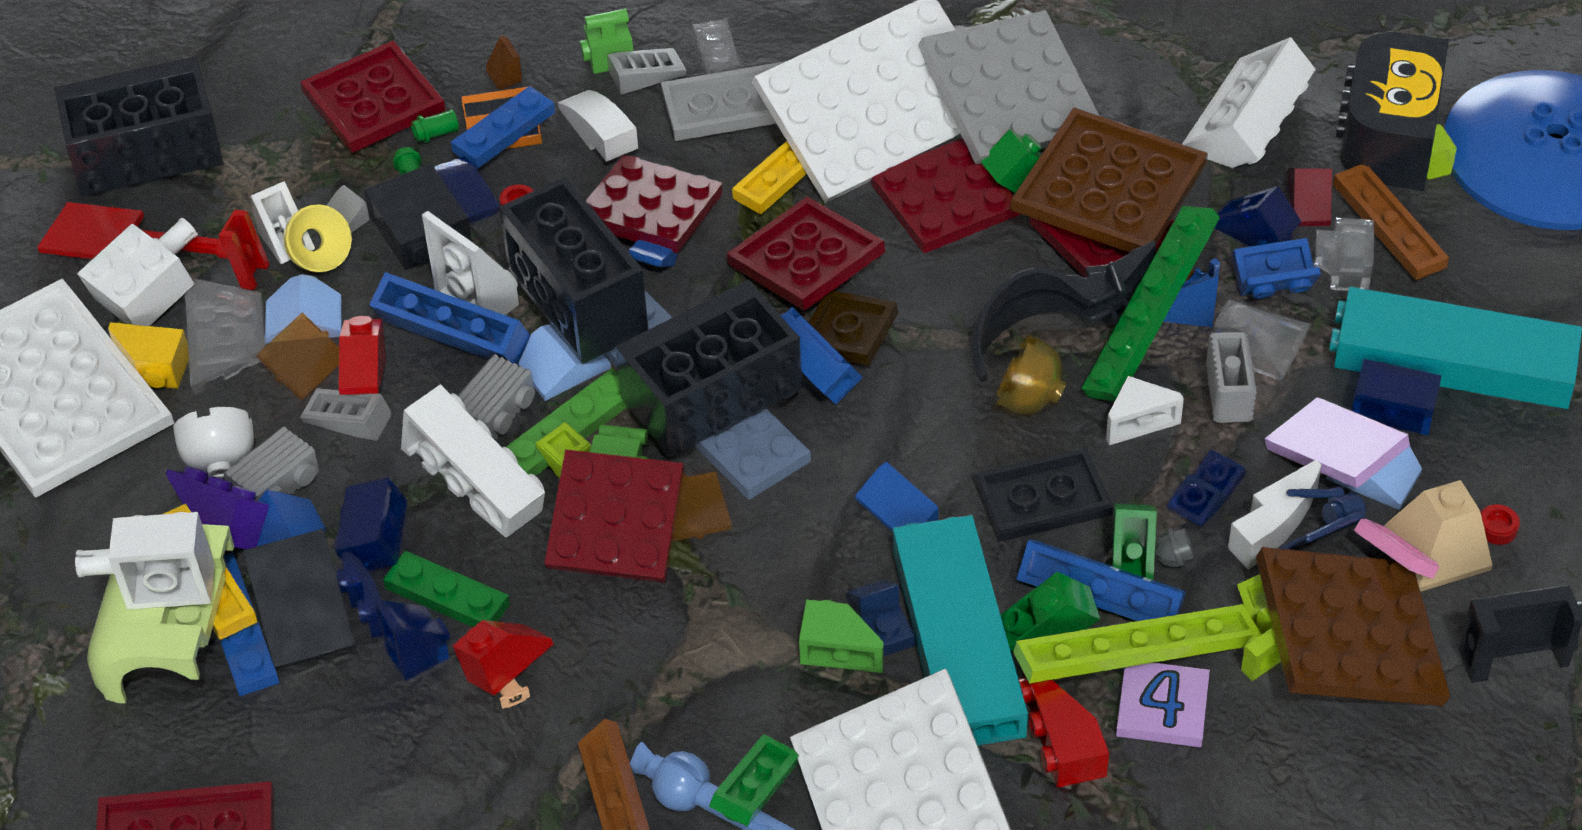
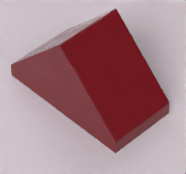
(1311, 195)

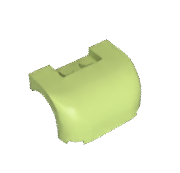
(157, 635)

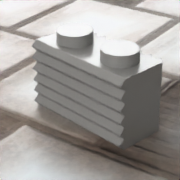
(1230, 377)
(498, 394)
(277, 465)

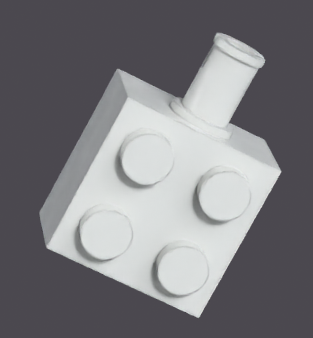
(140, 274)
(155, 560)

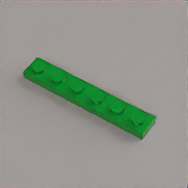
(1150, 302)

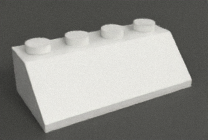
(1252, 104)

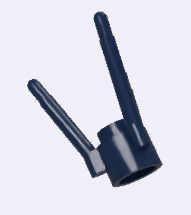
(1339, 513)

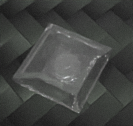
(1271, 335)

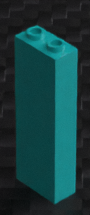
(1465, 345)
(960, 623)

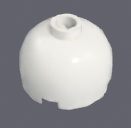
(215, 440)

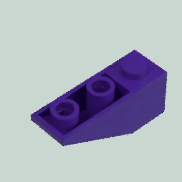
(220, 504)

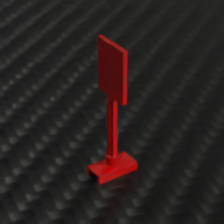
(89, 229)

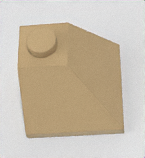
(1448, 530)

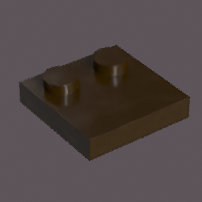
(854, 324)

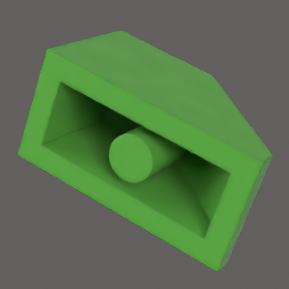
(838, 638)

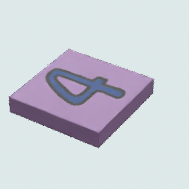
(1163, 704)

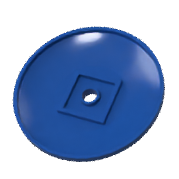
(1507, 150)

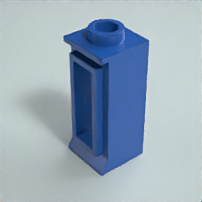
(821, 361)

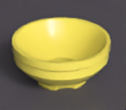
(334, 236)

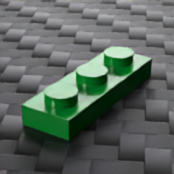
(445, 590)
(754, 780)

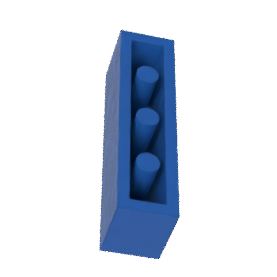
(448, 319)

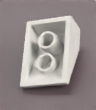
(466, 270)

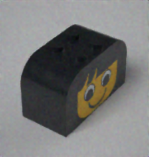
(1393, 107)

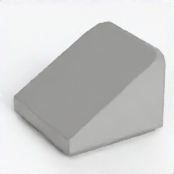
(350, 206)

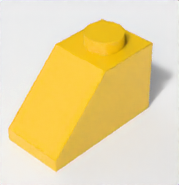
(154, 352)

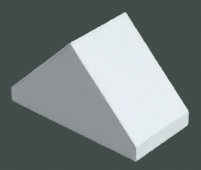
(272, 212)
(1142, 410)

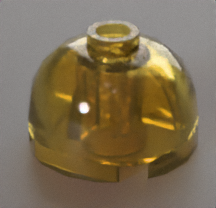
(1032, 378)

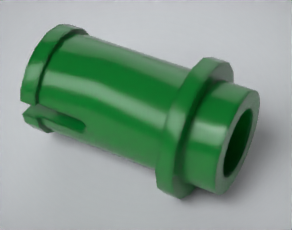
(434, 126)
(406, 160)

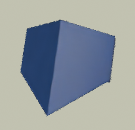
(1196, 298)
(287, 517)

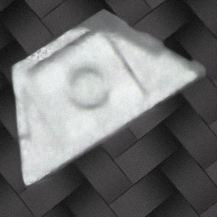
(222, 331)

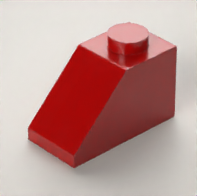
(361, 356)
(498, 653)

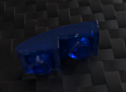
(468, 188)
(1207, 489)
(361, 590)

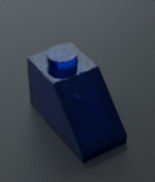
(1258, 218)
(412, 637)

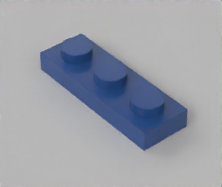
(503, 127)

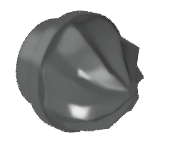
(1174, 548)

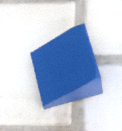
(653, 254)

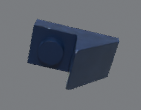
(880, 610)

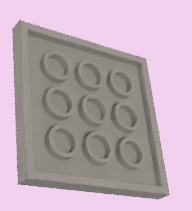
(1006, 79)

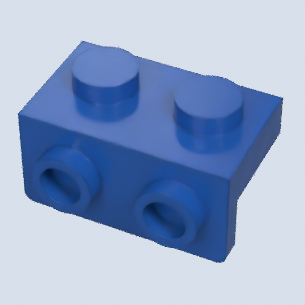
(1275, 267)

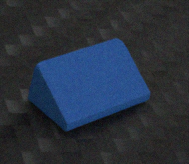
(895, 499)

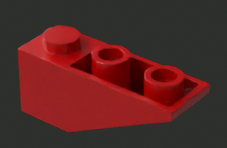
(1068, 732)

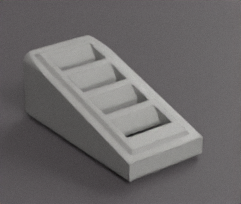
(634, 68)
(366, 424)

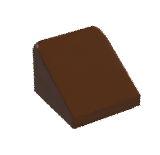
(504, 64)

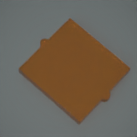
(300, 356)
(701, 508)

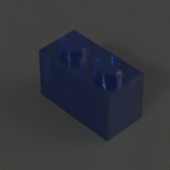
(1396, 396)
(372, 523)

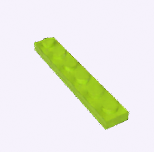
(1134, 643)

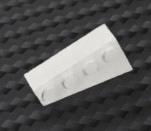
(471, 461)

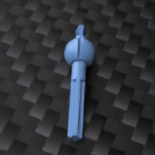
(684, 782)

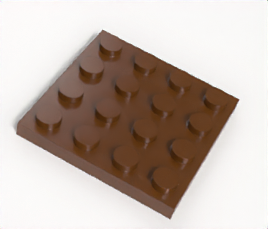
(1109, 181)
(1351, 627)

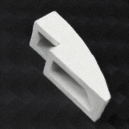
(600, 124)
(1273, 515)

